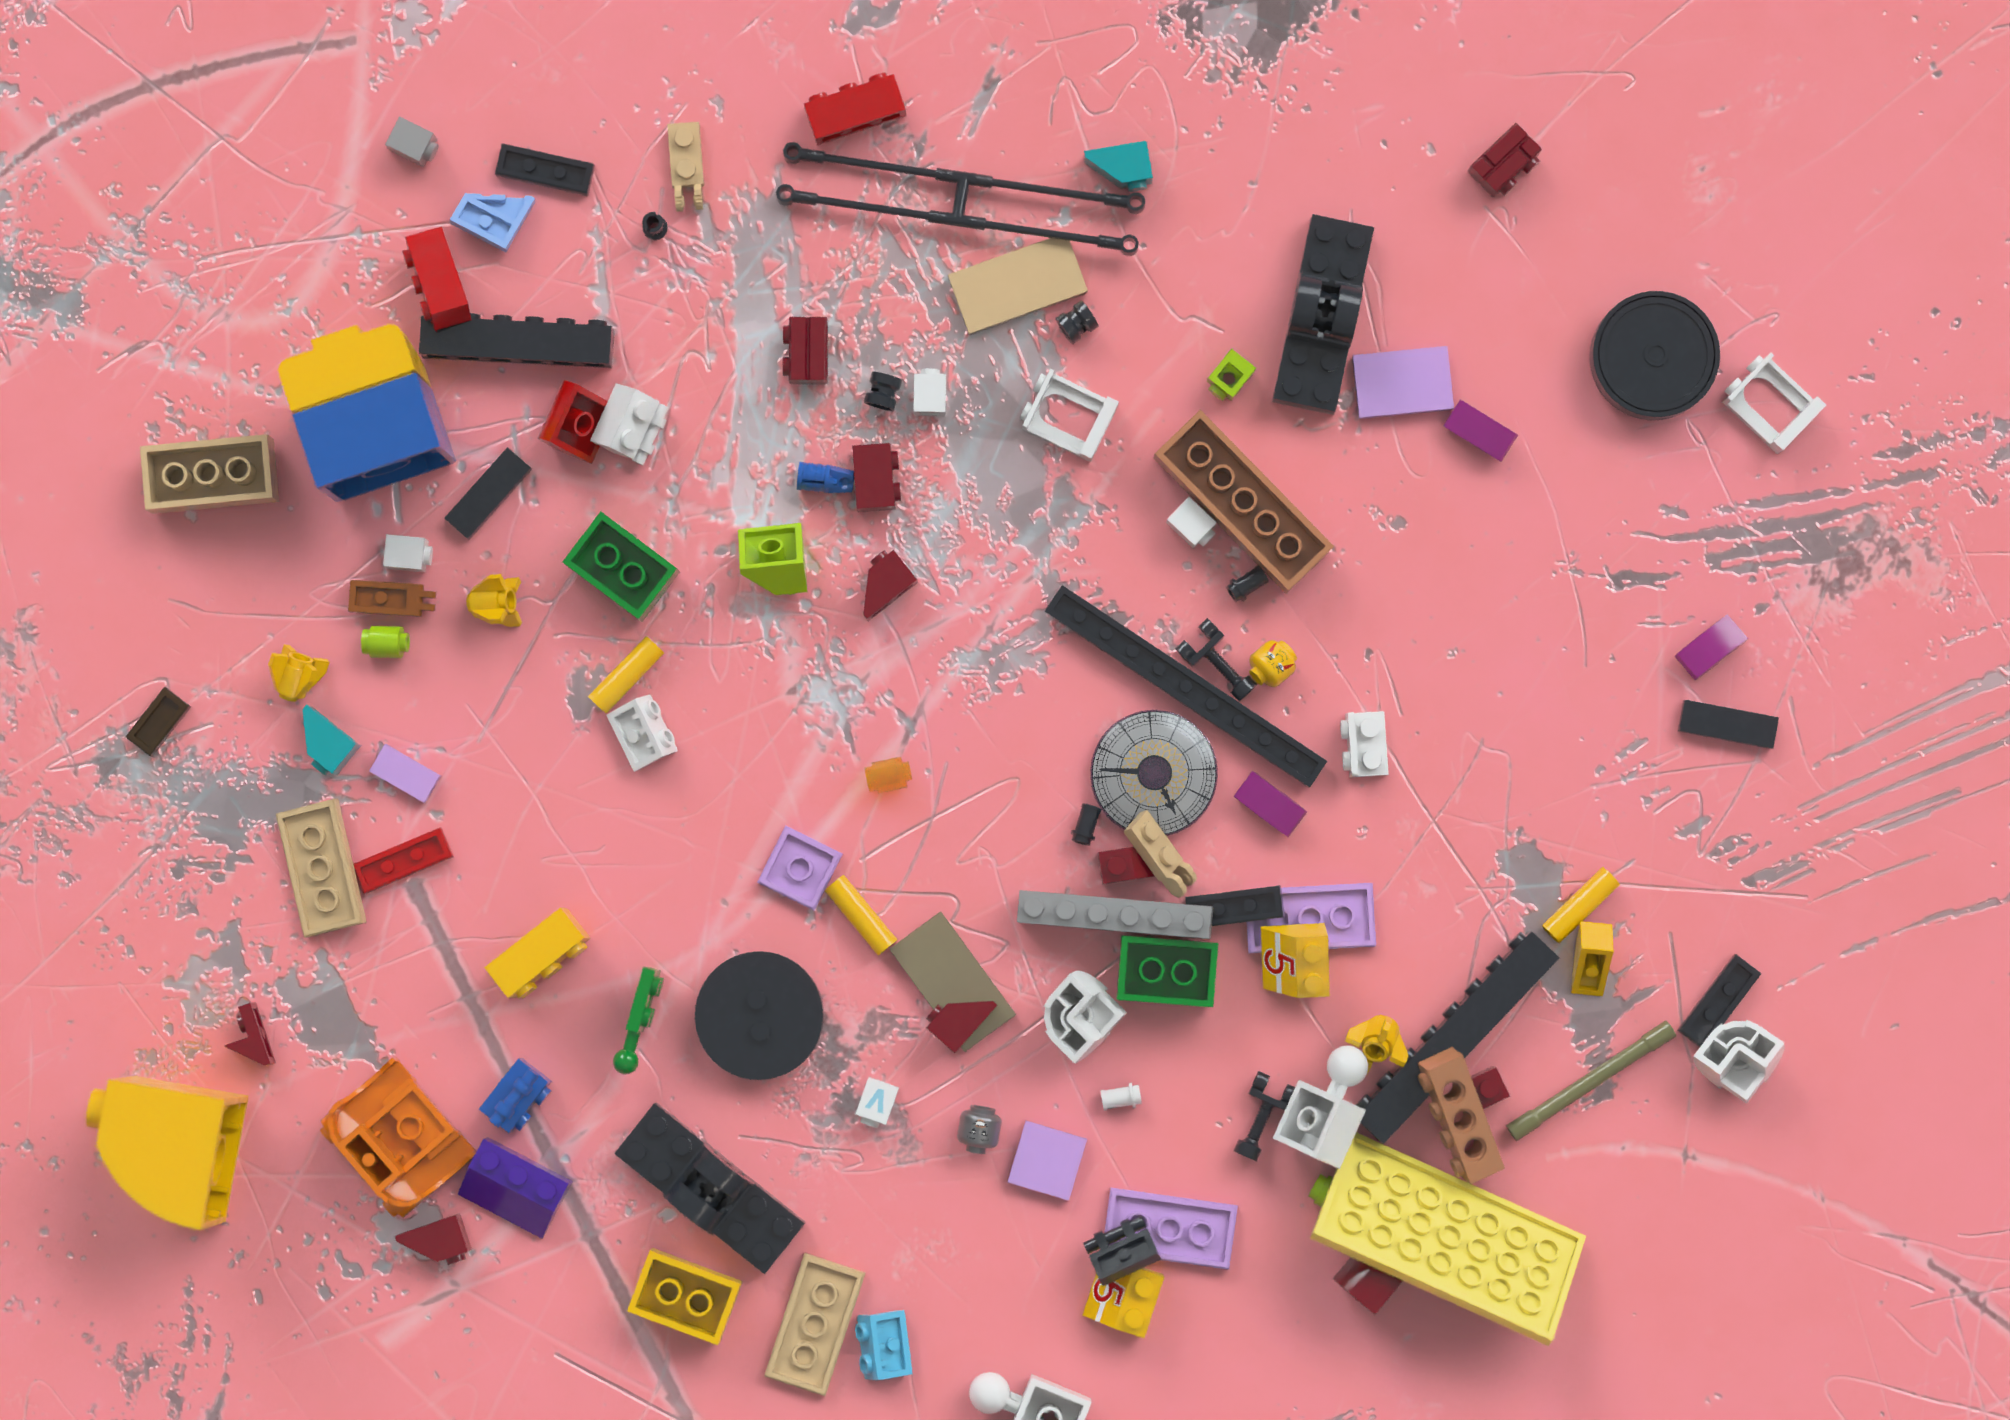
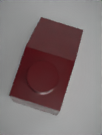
(886, 582)
(1122, 865)
(958, 1021)
(439, 1240)

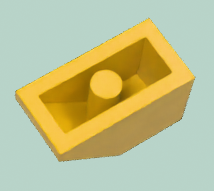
(1592, 958)

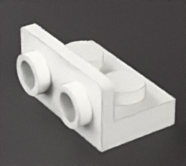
(642, 732)
(1365, 744)

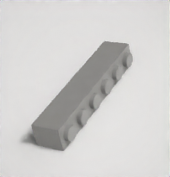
(1115, 914)

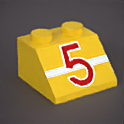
(1296, 960)
(1125, 1302)

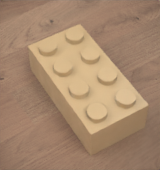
(209, 474)

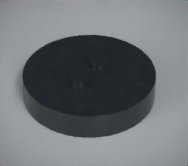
(1654, 355)
(759, 1015)

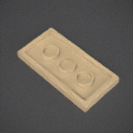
(1017, 284)
(321, 868)
(814, 1324)

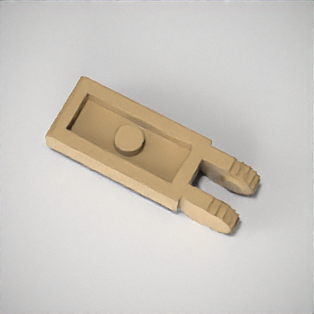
(686, 162)
(1160, 854)

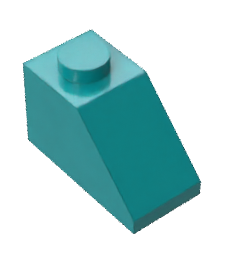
(1122, 165)
(326, 742)

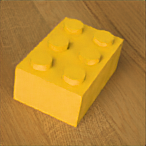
(538, 954)
(684, 1296)

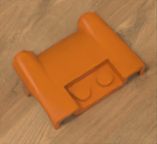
(396, 1138)

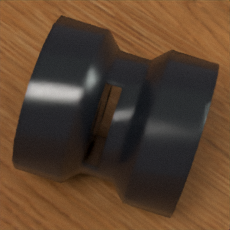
(1076, 322)
(882, 391)

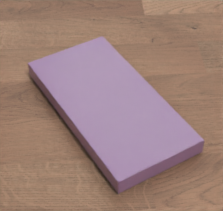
(1342, 907)
(1179, 1226)

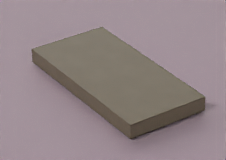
(950, 973)

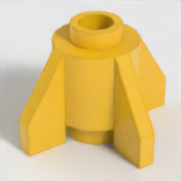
(495, 600)
(295, 673)
(1379, 1040)

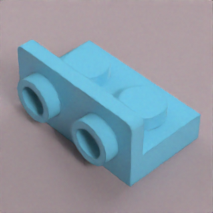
(883, 1345)

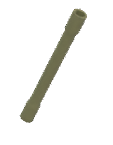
(1647, 1043)

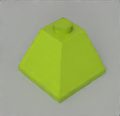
(774, 558)

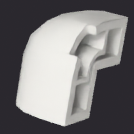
(1080, 1015)
(1739, 1057)

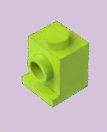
(1234, 365)

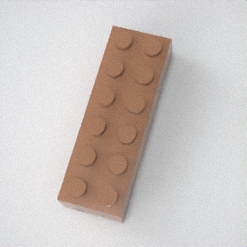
(1243, 501)

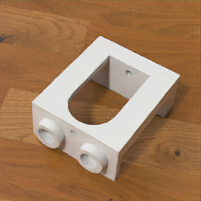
(1771, 372)
(1056, 385)

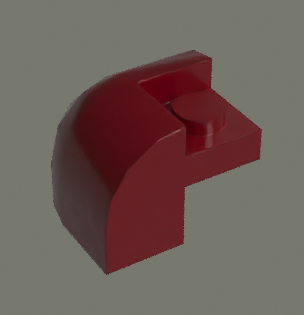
(1367, 1283)

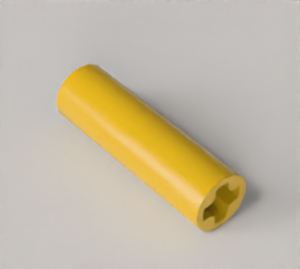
(626, 674)
(1580, 905)
(860, 915)

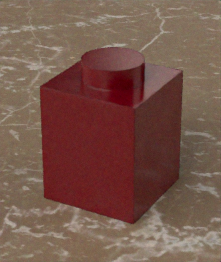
(1489, 1086)

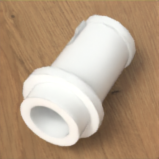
(1121, 1097)

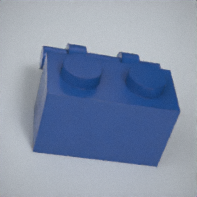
(515, 1096)

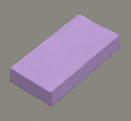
(405, 773)

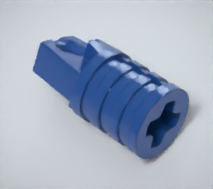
(824, 478)

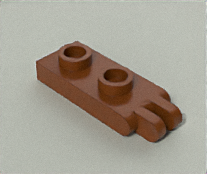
(389, 598)

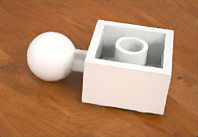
(1321, 1120)
(991, 1394)

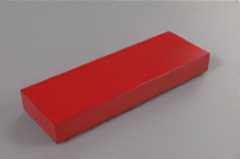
(402, 860)

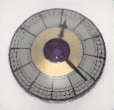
(1157, 766)

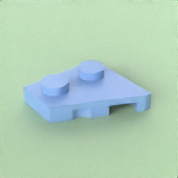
(492, 217)

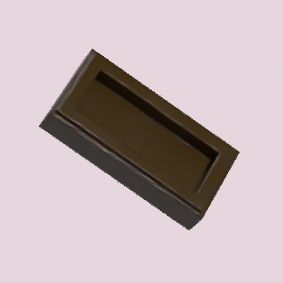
(158, 721)

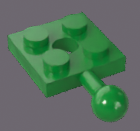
(640, 1017)

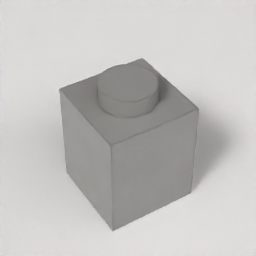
(412, 142)

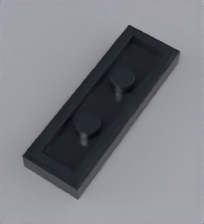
(545, 169)
(488, 493)
(1728, 724)
(1242, 905)
(1719, 1000)

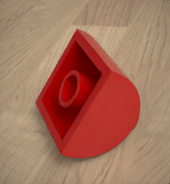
(573, 422)

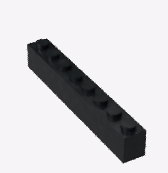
(1462, 1029)

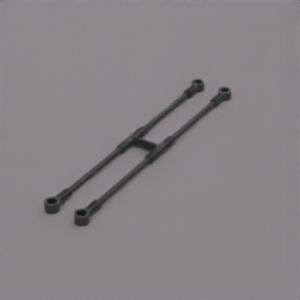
(958, 216)

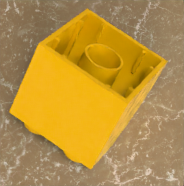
(170, 1145)

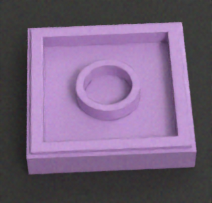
(799, 868)
(1047, 1160)

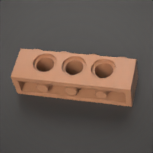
(1483, 1157)

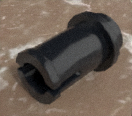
(655, 233)
(1246, 584)
(1086, 824)

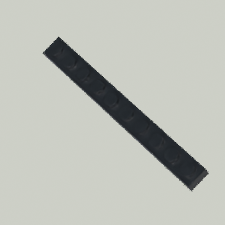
(1185, 686)

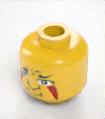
(1272, 663)

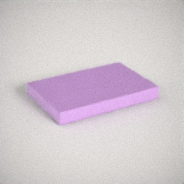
(1403, 382)

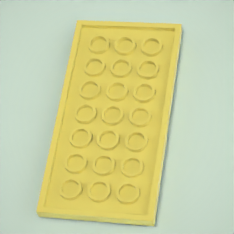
(1449, 1238)

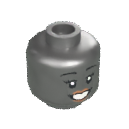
(979, 1129)

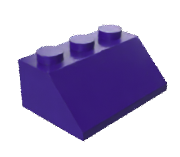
(514, 1187)

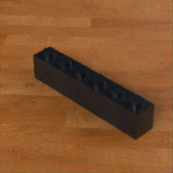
(521, 341)

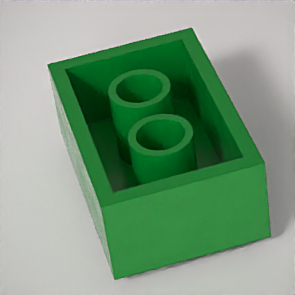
(621, 566)
(1167, 971)

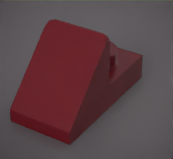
(256, 1045)

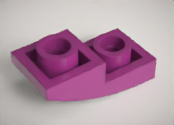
(1480, 430)
(1711, 647)
(1270, 804)

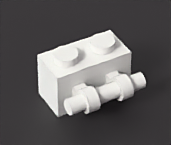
(630, 423)

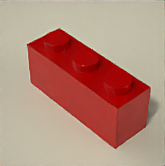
(854, 108)
(436, 279)

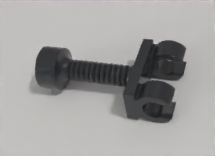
(1241, 685)
(1249, 1146)

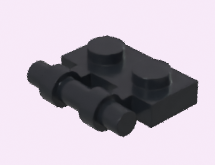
(1123, 1256)

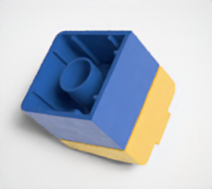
(364, 411)

